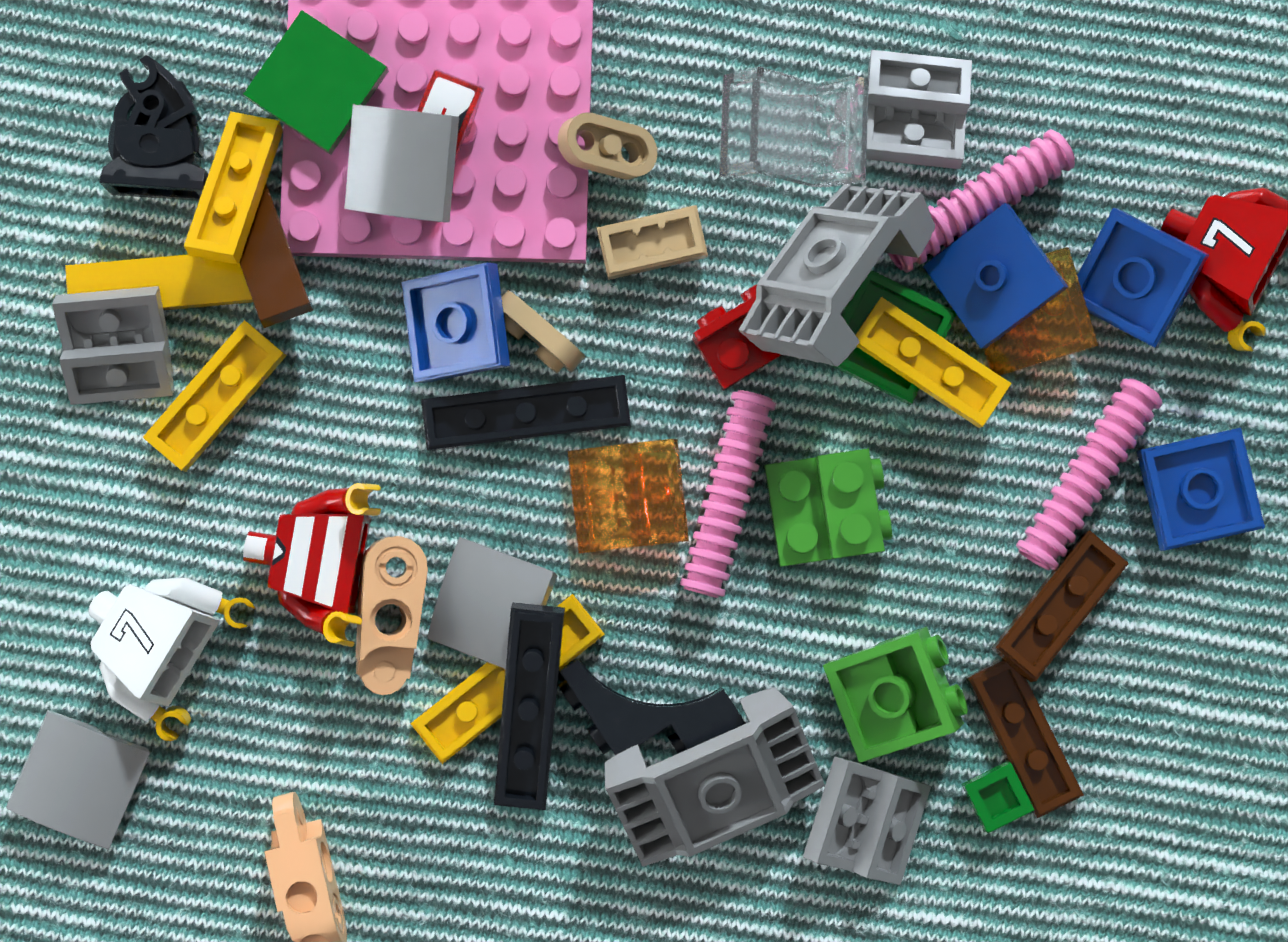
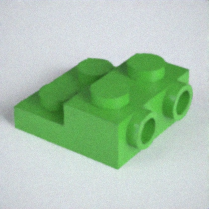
(827, 507)
(896, 694)

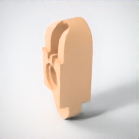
(387, 658)
(303, 875)

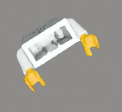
(153, 641)

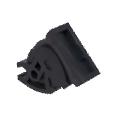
(158, 143)

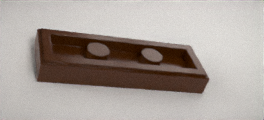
(272, 268)
(1059, 606)
(1024, 736)

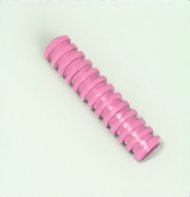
(1001, 186)
(1089, 473)
(728, 493)

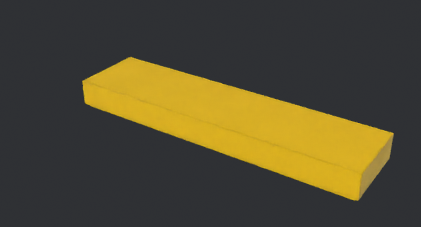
(182, 280)
(479, 698)

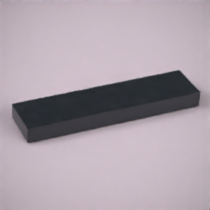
(525, 413)
(529, 705)

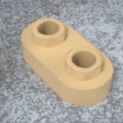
(603, 146)
(553, 348)

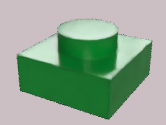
(997, 797)

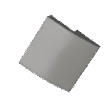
(917, 108)
(401, 163)
(114, 345)
(478, 599)
(78, 779)
(866, 821)

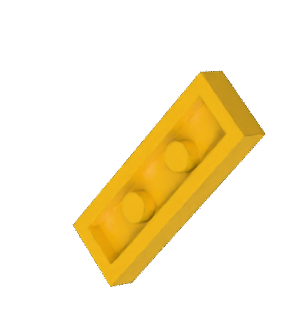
(233, 188)
(931, 363)
(214, 396)

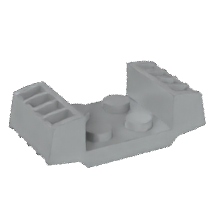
(825, 265)
(715, 786)

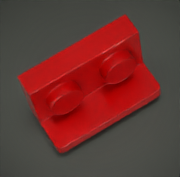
(725, 348)

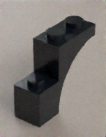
(628, 722)

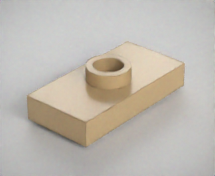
(652, 242)

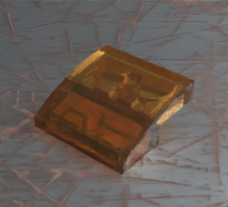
(1049, 333)
(628, 495)

